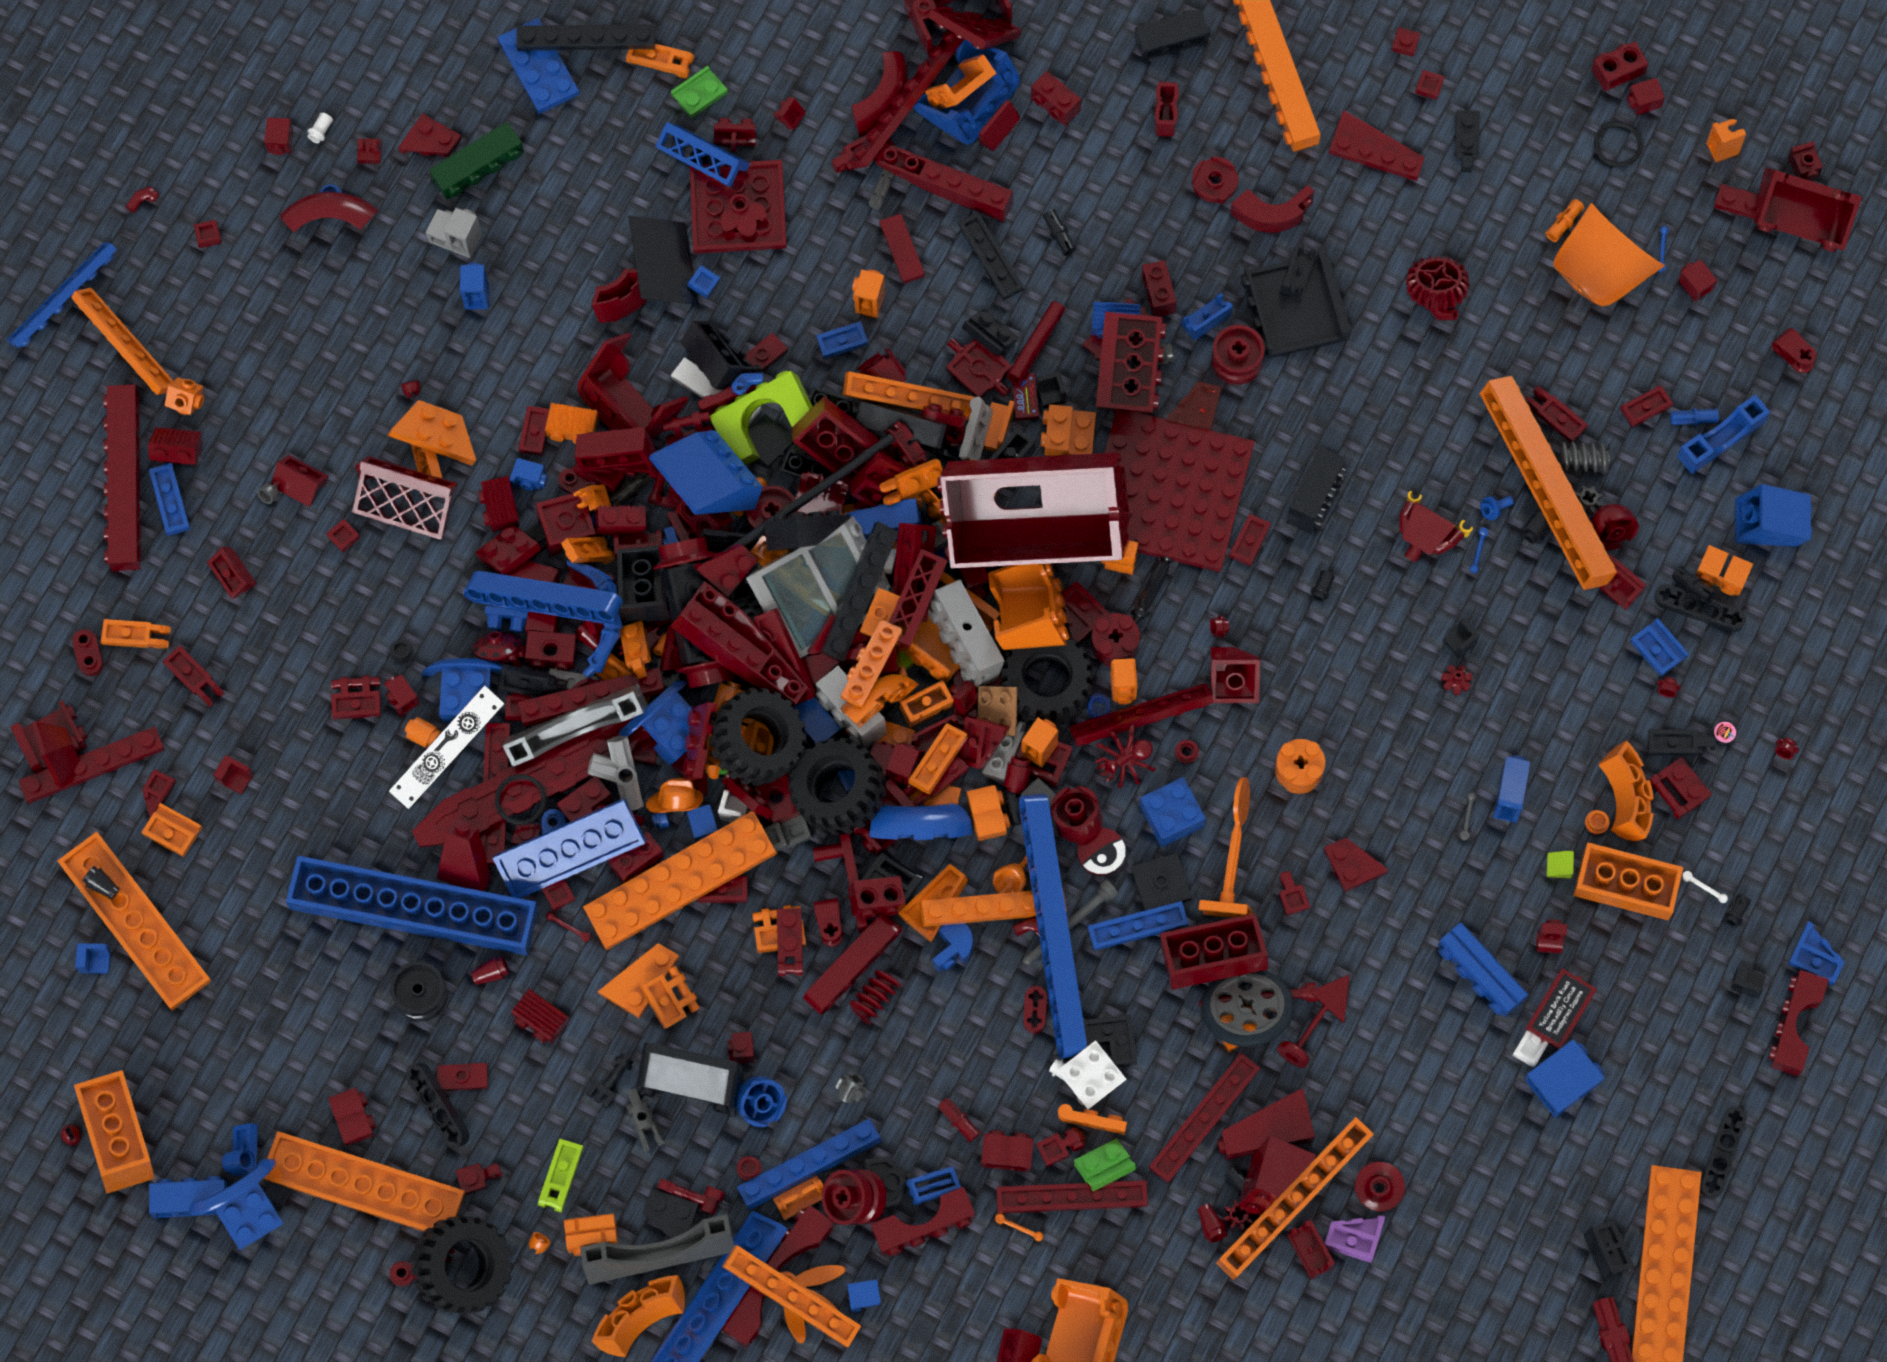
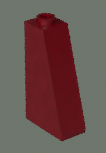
(1284, 1120)

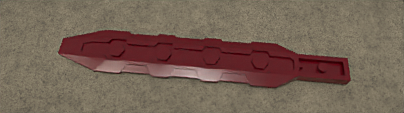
(554, 769)

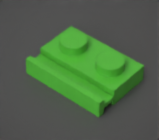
(699, 92)
(1104, 1164)

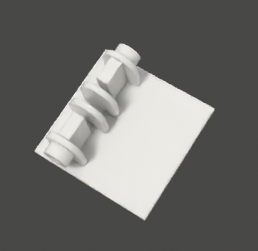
(1091, 1075)

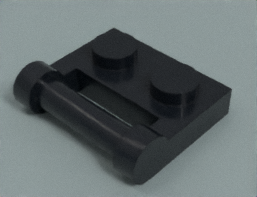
(877, 872)

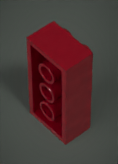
(834, 437)
(1213, 951)

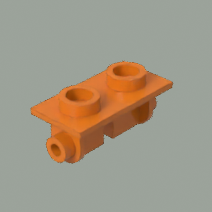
(799, 1197)

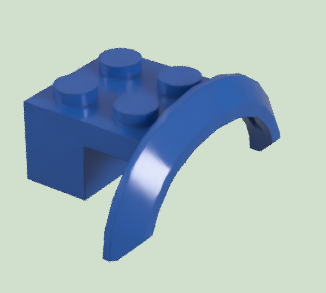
(461, 682)
(665, 722)
(243, 1207)

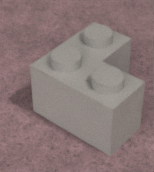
(455, 231)

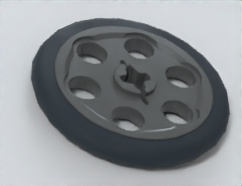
(1233, 1032)

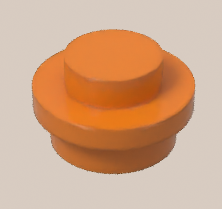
(1597, 822)

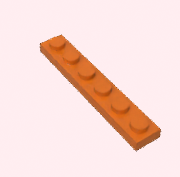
(122, 340)
(901, 394)
(977, 908)
(791, 1296)

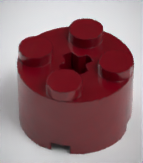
(884, 366)
(1115, 626)
(1076, 814)

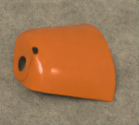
(1602, 260)

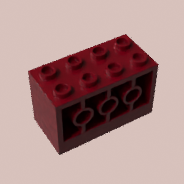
(1115, 354)

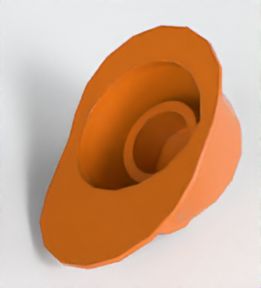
(675, 796)

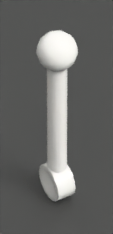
(1687, 876)

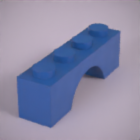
(1737, 426)

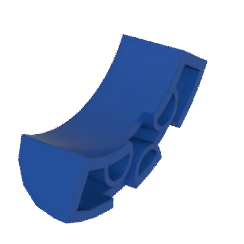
(920, 822)

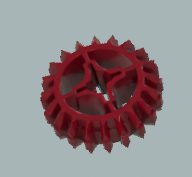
(1437, 283)

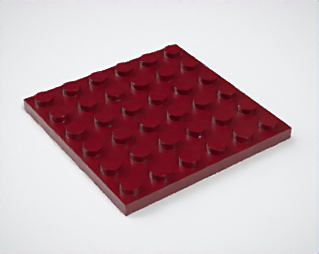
(1180, 486)

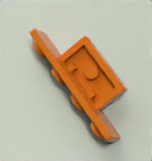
(870, 664)

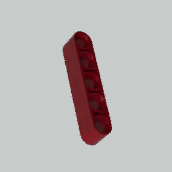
(852, 963)

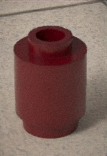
(1017, 774)

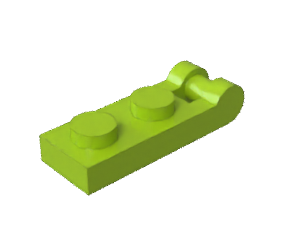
(561, 1174)

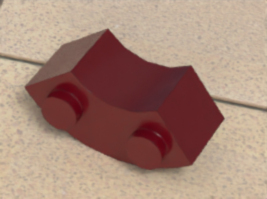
(618, 298)

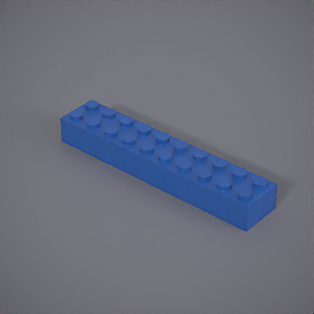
(412, 905)

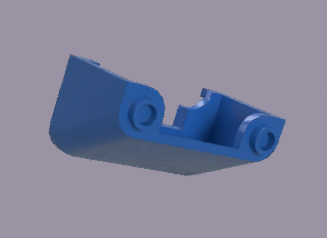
(971, 114)

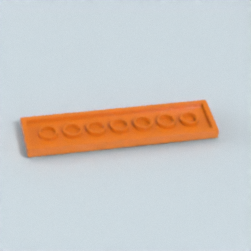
(680, 880)
(137, 924)
(361, 1183)
(1666, 1265)

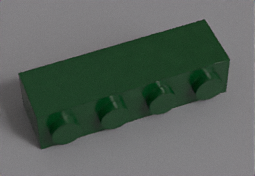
(476, 161)

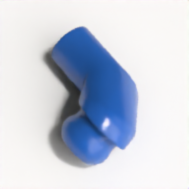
(745, 380)

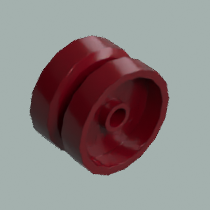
(1237, 354)
(770, 501)
(854, 1197)

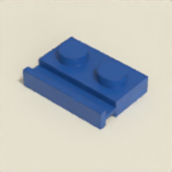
(1659, 647)

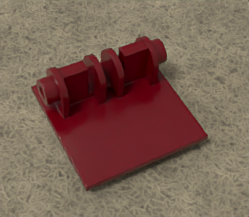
(829, 500)

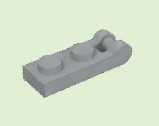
(976, 430)

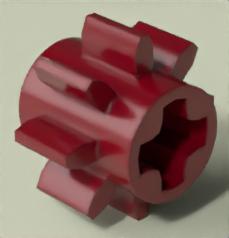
(1234, 1220)

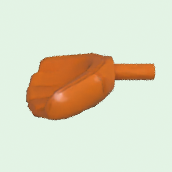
(1010, 878)

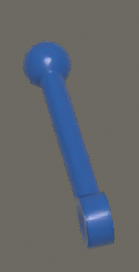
(1663, 230)
(1483, 532)

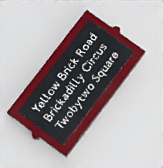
(1561, 1009)

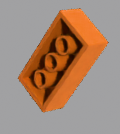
(1628, 881)

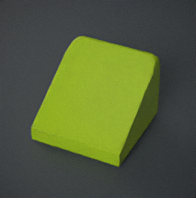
(1560, 864)

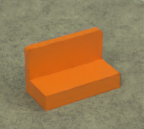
(999, 425)

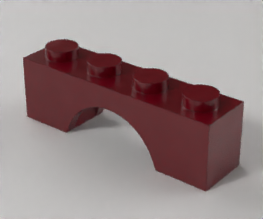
(820, 665)
(1806, 993)
(894, 1234)

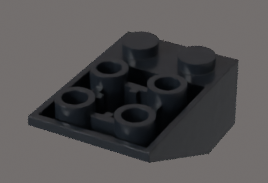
(800, 530)

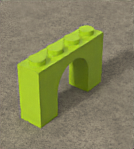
(733, 419)

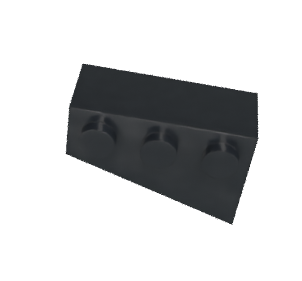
(715, 355)

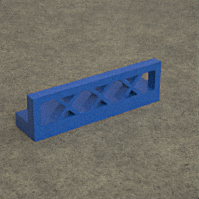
(707, 147)

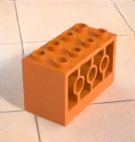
(114, 1131)

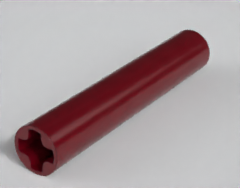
(1036, 342)

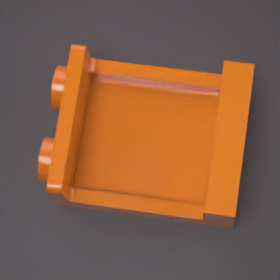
(976, 72)

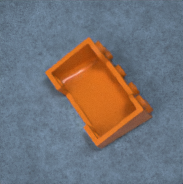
(1028, 607)

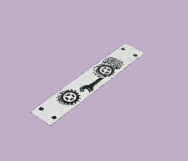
(446, 747)

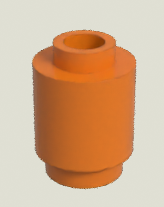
(421, 732)

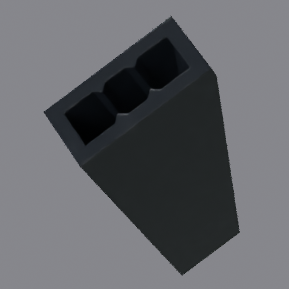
(883, 416)

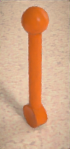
(1000, 1219)

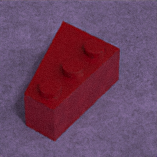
(616, 450)

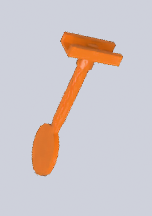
(1226, 905)

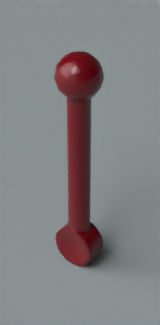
(585, 936)

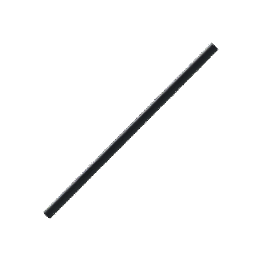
(819, 488)

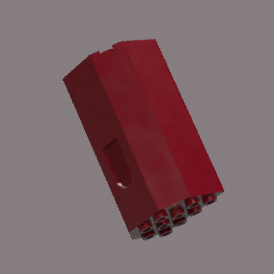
(1078, 521)

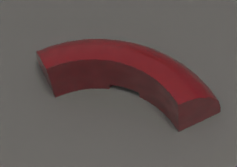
(895, 75)
(328, 205)

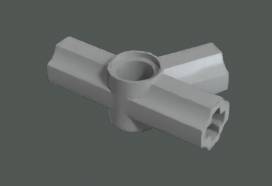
(609, 769)

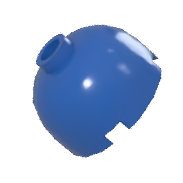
(761, 1101)

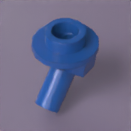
(1491, 508)

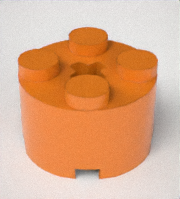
(1288, 772)

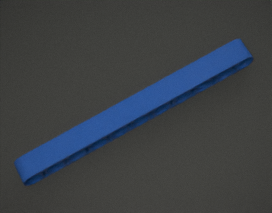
(1052, 925)

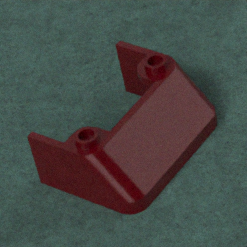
(920, 10)
(615, 399)

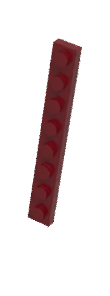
(906, 100)

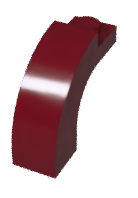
(1268, 217)

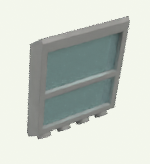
(812, 582)

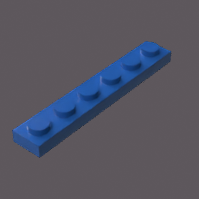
(56, 300)
(809, 1164)

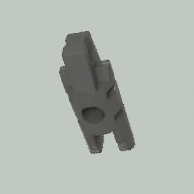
(639, 1109)

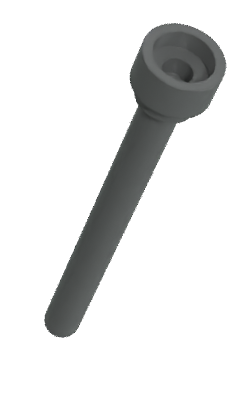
(1104, 893)

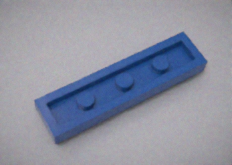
(1137, 926)

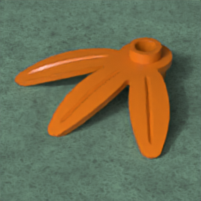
(810, 1277)

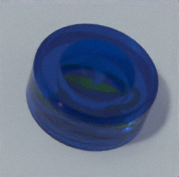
(1098, 705)

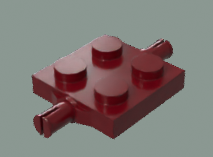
(978, 368)

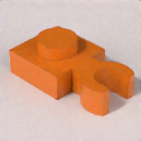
(593, 497)

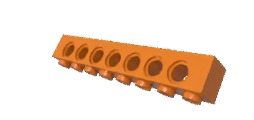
(1294, 1198)

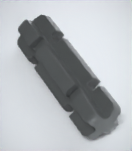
(881, 189)

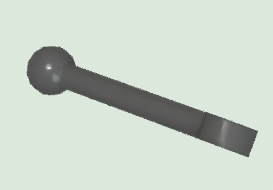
(1464, 835)

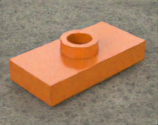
(880, 609)

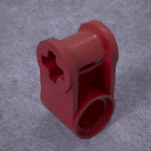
(1793, 347)
(828, 919)

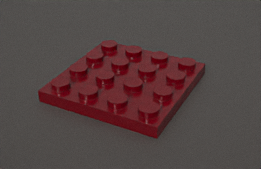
(710, 200)

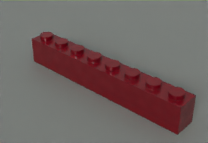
(122, 477)

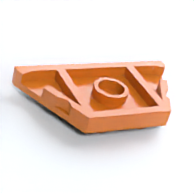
(435, 431)

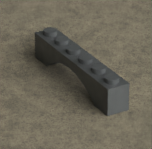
(602, 712)
(613, 1261)

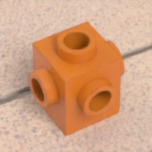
(184, 396)

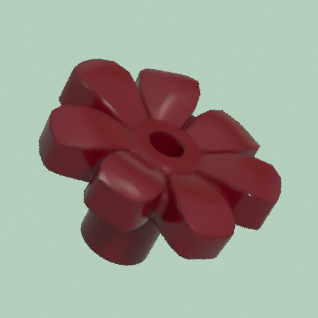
(514, 659)
(1456, 679)

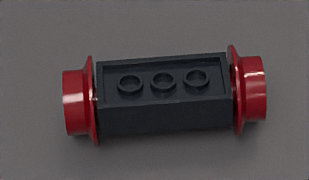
(680, 586)

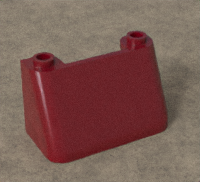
(1805, 209)

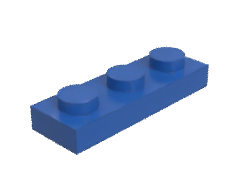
(169, 499)

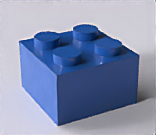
(1172, 812)

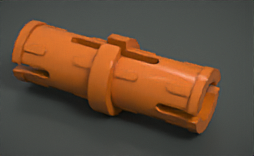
(1564, 220)

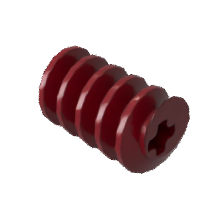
(874, 995)

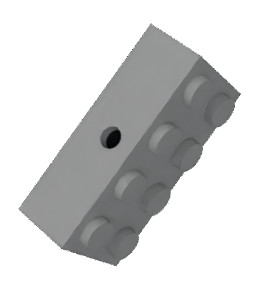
(965, 634)

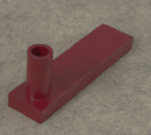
(838, 850)

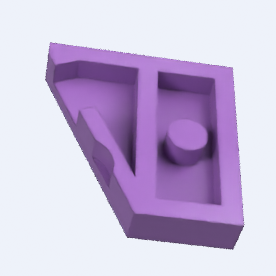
(1355, 1238)

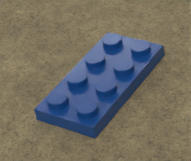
(539, 72)

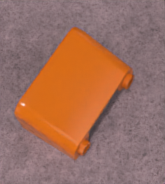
(1086, 1323)

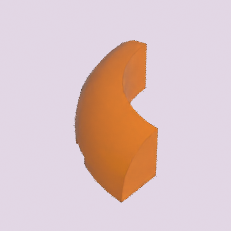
(889, 687)
(1631, 792)
(637, 1312)

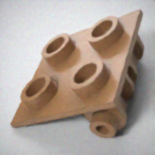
(998, 705)

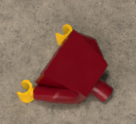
(1427, 530)

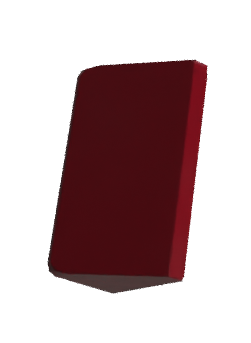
(999, 126)
(231, 572)

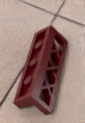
(908, 549)
(926, 595)

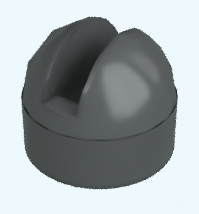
(268, 493)

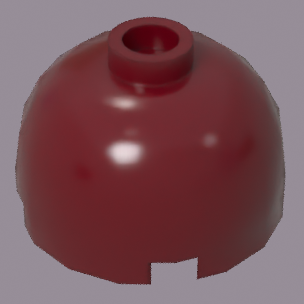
(1614, 525)

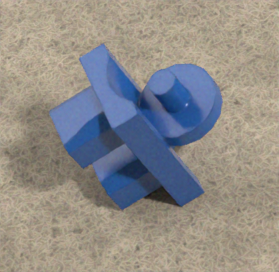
(496, 615)

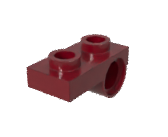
(1551, 936)

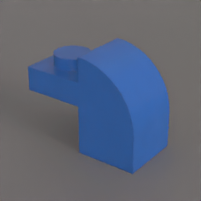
(959, 943)

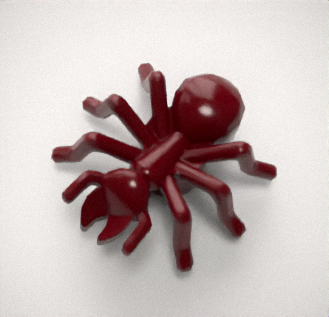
(1128, 755)

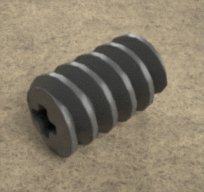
(1585, 457)

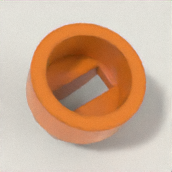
(538, 1242)

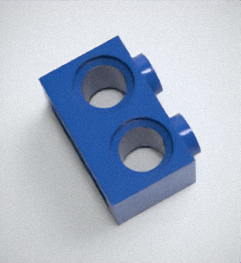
(474, 286)

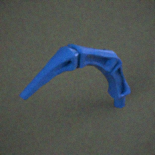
(611, 632)

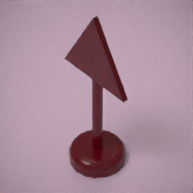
(1334, 998)

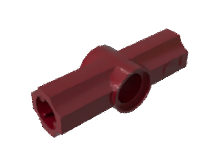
(1612, 1331)

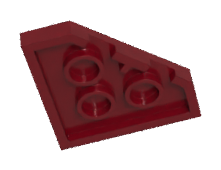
(975, 29)

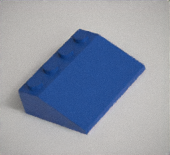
(708, 474)

